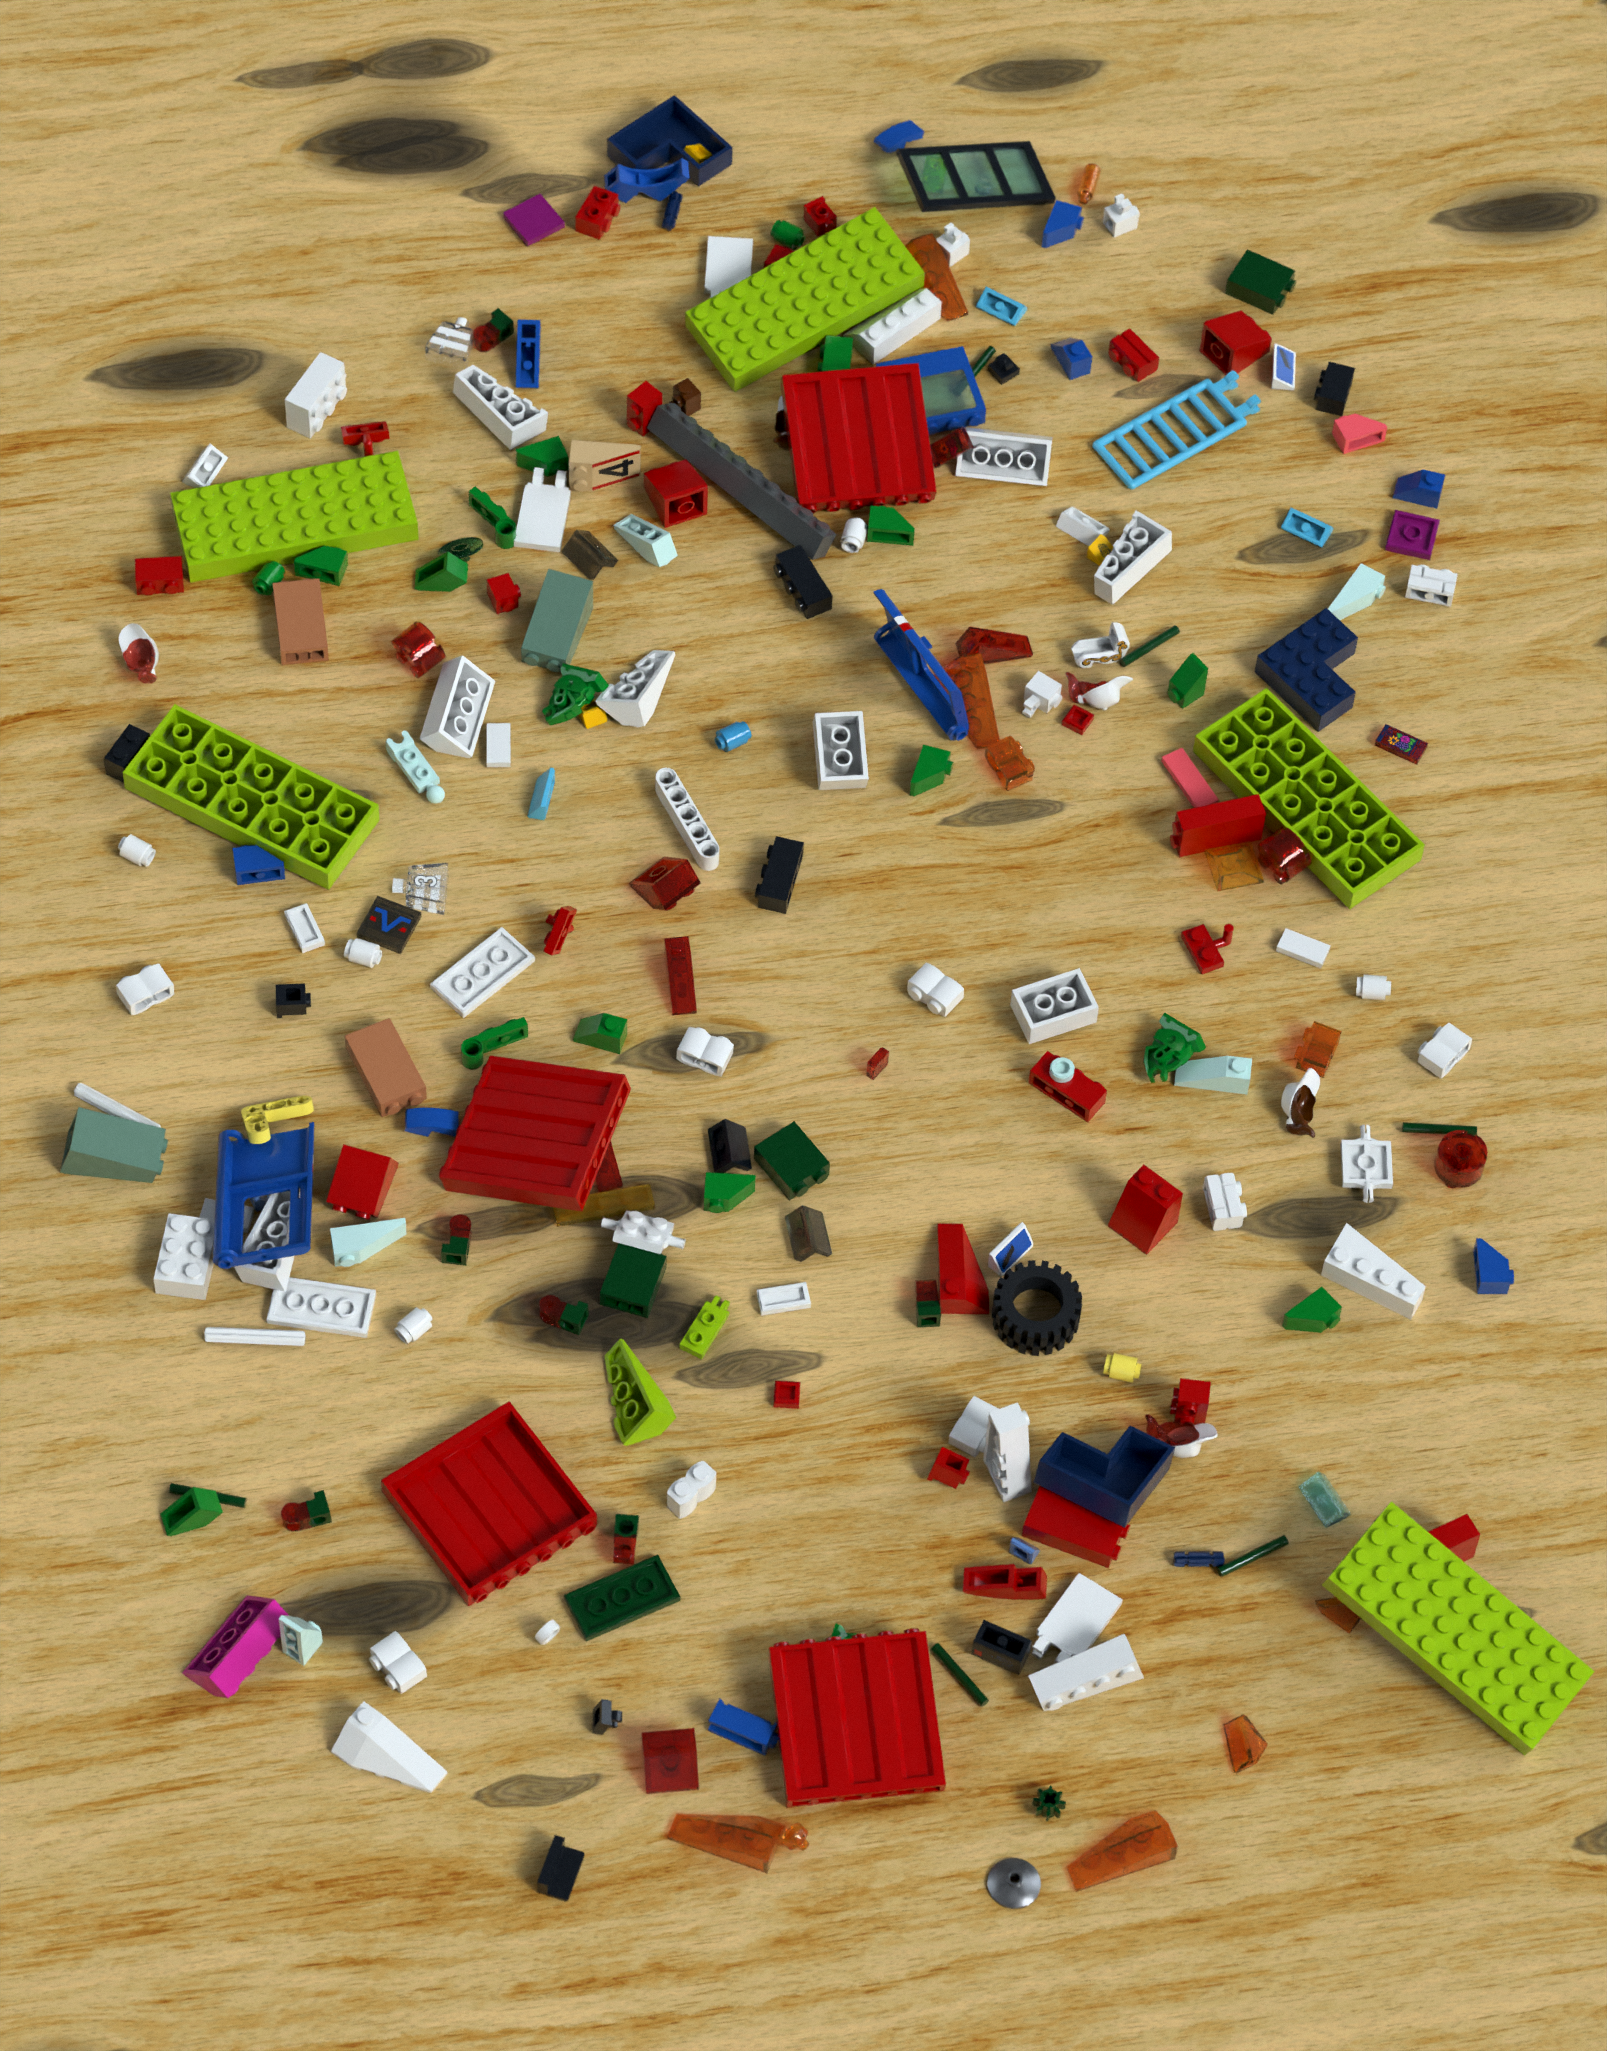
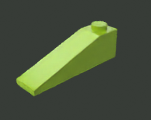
(638, 1401)

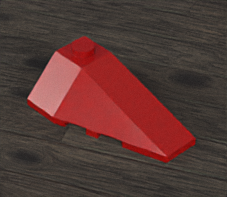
(959, 1275)

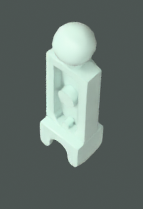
(416, 767)

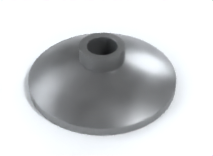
(1012, 1894)

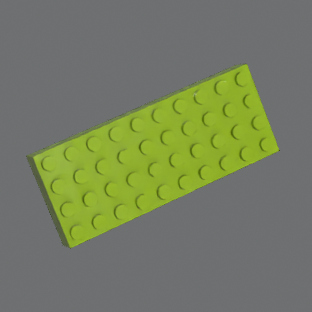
(804, 298)
(293, 512)
(1304, 787)
(251, 796)
(1458, 1628)

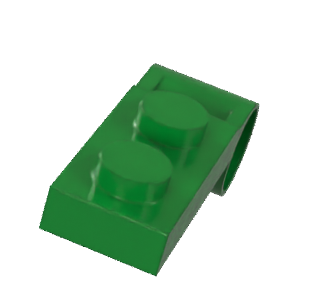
(496, 515)
(492, 1039)

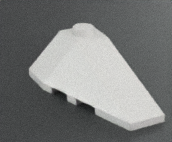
(637, 693)
(380, 1747)

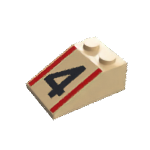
(602, 464)

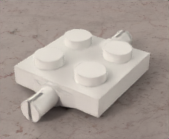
(1366, 1164)
(643, 1232)

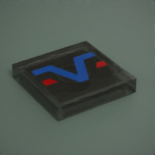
(389, 924)

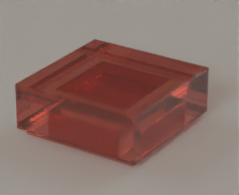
(877, 1063)

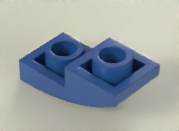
(898, 135)
(424, 1120)

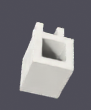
(1120, 216)
(954, 244)
(1042, 694)

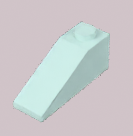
(647, 539)
(1358, 592)
(1216, 1073)
(360, 1241)
(299, 1638)

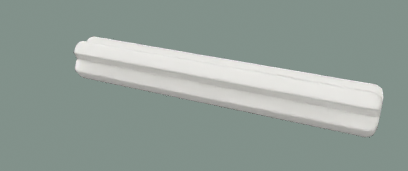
(109, 1105)
(254, 1336)

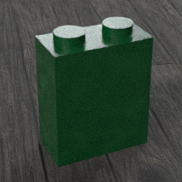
(1260, 282)
(792, 1161)
(633, 1280)

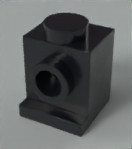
(292, 999)

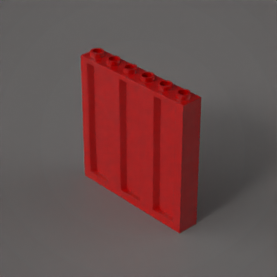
(858, 437)
(535, 1133)
(489, 1503)
(856, 1718)

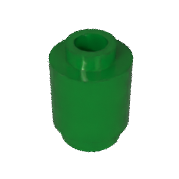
(788, 234)
(269, 574)

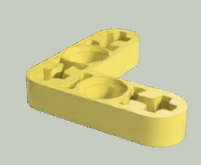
(258, 1116)

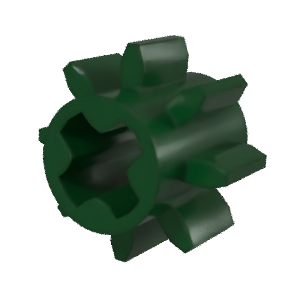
(1048, 1796)

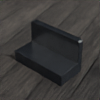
(729, 1146)
(559, 1870)

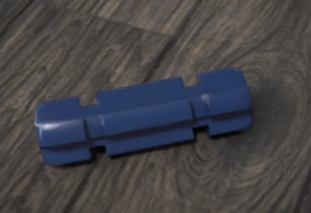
(672, 210)
(1198, 1558)

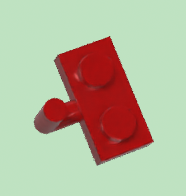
(365, 434)
(562, 926)
(1204, 949)

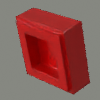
(1077, 719)
(787, 1394)

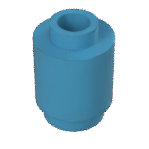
(732, 736)

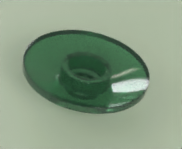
(463, 547)

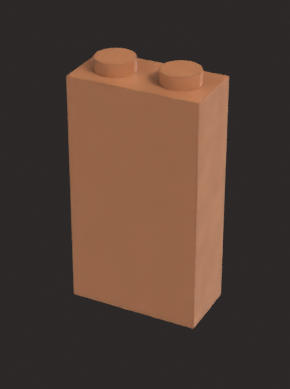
(300, 621)
(385, 1067)

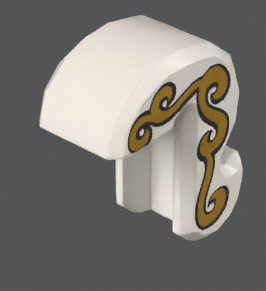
(1101, 649)

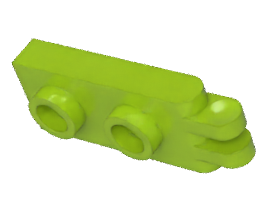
(705, 1327)

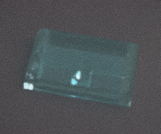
(1324, 1500)

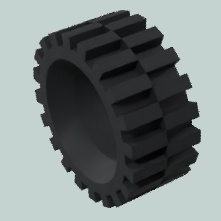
(1030, 1333)

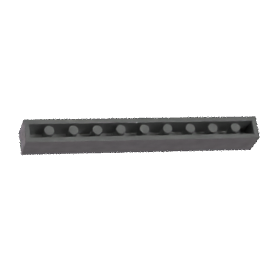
(741, 480)

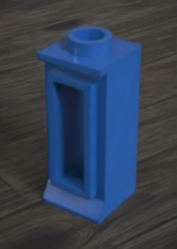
(743, 1728)

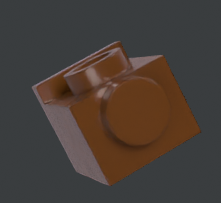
(687, 397)

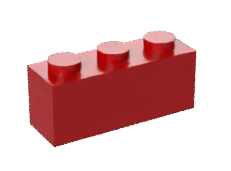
(1078, 1095)

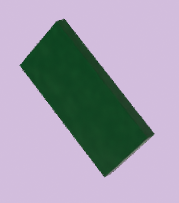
(622, 1597)

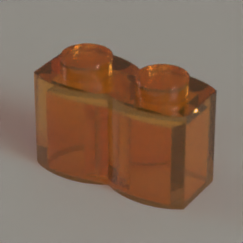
(1009, 763)
(1318, 1048)

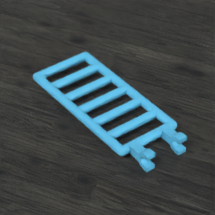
(1216, 390)

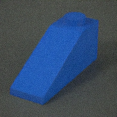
(528, 353)

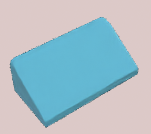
(1001, 306)
(1307, 527)
(542, 795)

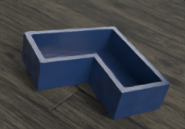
(663, 136)
(1302, 668)
(1106, 1483)

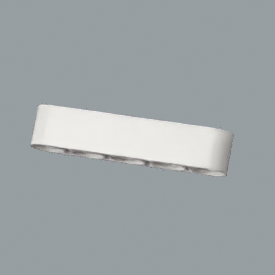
(689, 828)

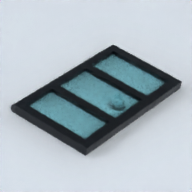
(975, 176)

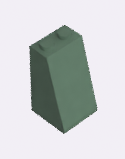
(557, 621)
(113, 1148)

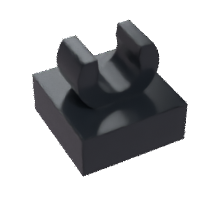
(1003, 369)
(605, 1717)

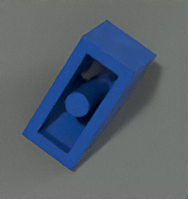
(1062, 223)
(1073, 357)
(1420, 488)
(256, 865)
(1491, 1269)

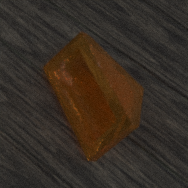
(1338, 1613)
(1243, 1743)

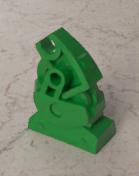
(572, 693)
(1171, 1048)

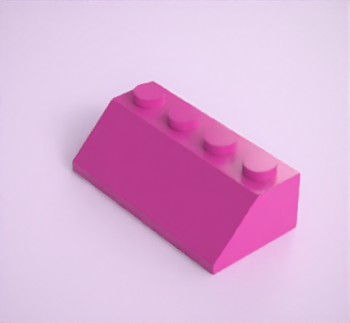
(237, 1646)

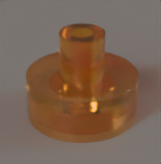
(795, 1837)

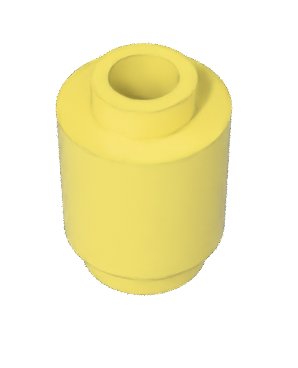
(1122, 1367)

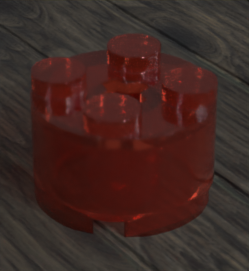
(418, 649)
(1283, 855)
(1460, 1159)

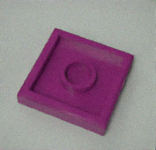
(533, 219)
(1412, 535)

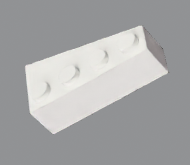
(498, 407)
(1132, 557)
(269, 1232)
(1371, 1273)
(1008, 1451)
(1086, 1674)

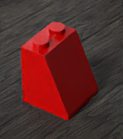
(1234, 342)
(676, 492)
(361, 1182)
(1146, 1209)

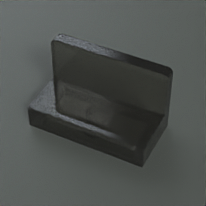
(588, 553)
(807, 1233)

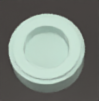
(1062, 1070)

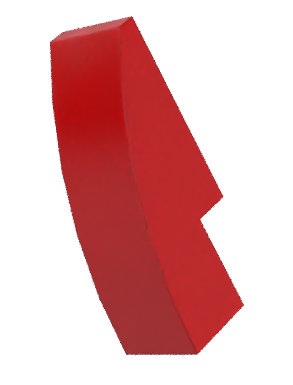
(1005, 1582)

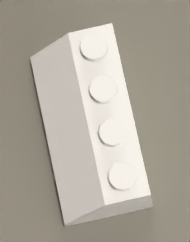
(895, 325)
(1006, 457)
(457, 708)

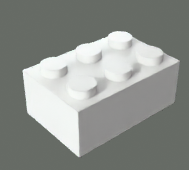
(315, 395)
(840, 750)
(1054, 1006)
(185, 1257)

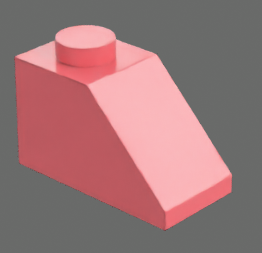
(1357, 432)

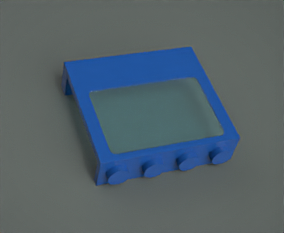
(948, 389)

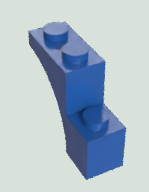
(653, 182)

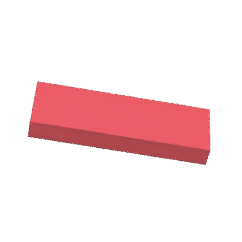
(1189, 778)

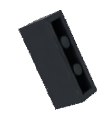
(803, 582)
(779, 874)

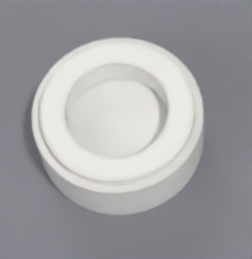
(547, 1632)

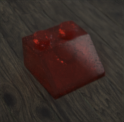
(666, 882)
(670, 1760)

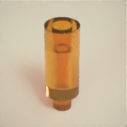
(1088, 183)

